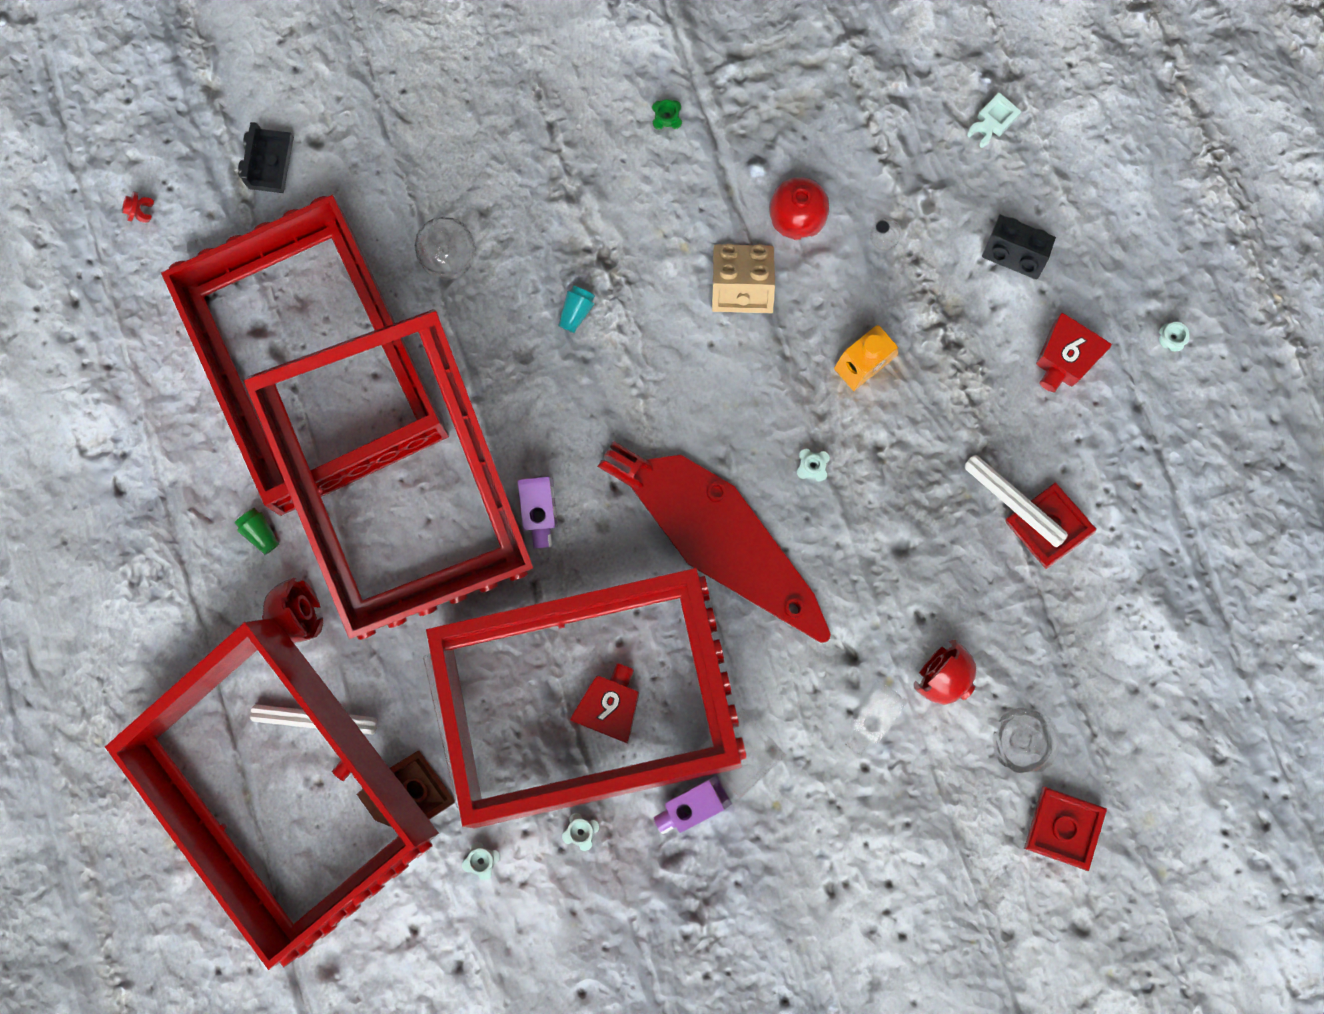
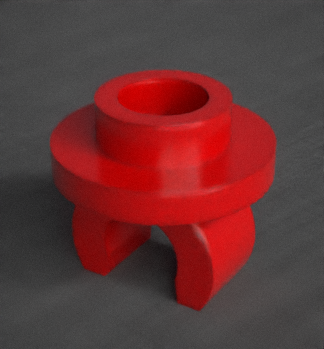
(132, 205)

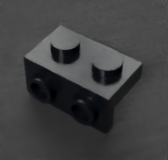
(265, 159)
(1019, 247)

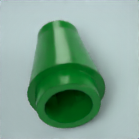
(257, 531)

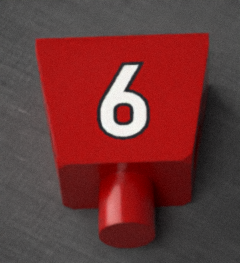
(1069, 353)
(609, 705)

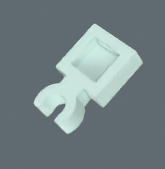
(995, 118)

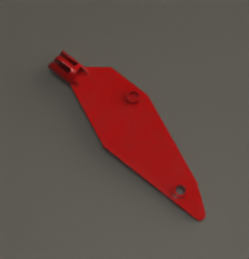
(718, 534)

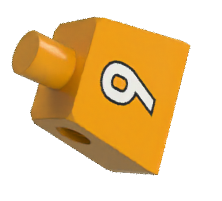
(868, 356)

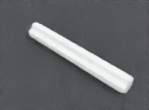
(1016, 500)
(299, 718)

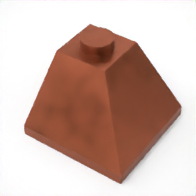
(420, 783)

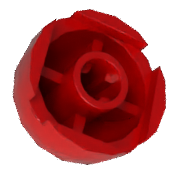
(799, 208)
(293, 609)
(948, 675)

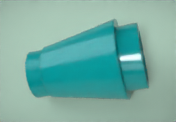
(575, 308)

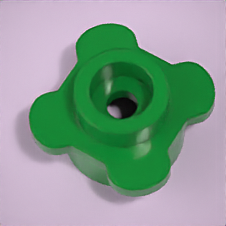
(667, 106)

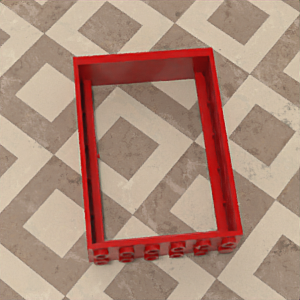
(249, 254)
(423, 594)
(707, 656)
(205, 840)

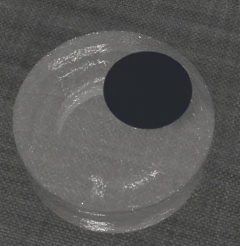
(885, 234)

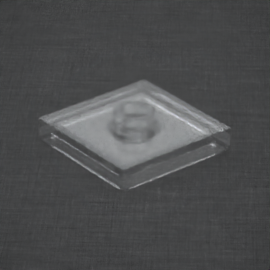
(761, 756)

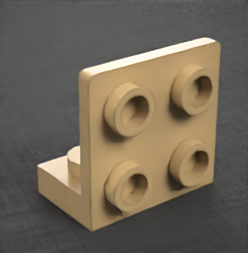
(743, 278)

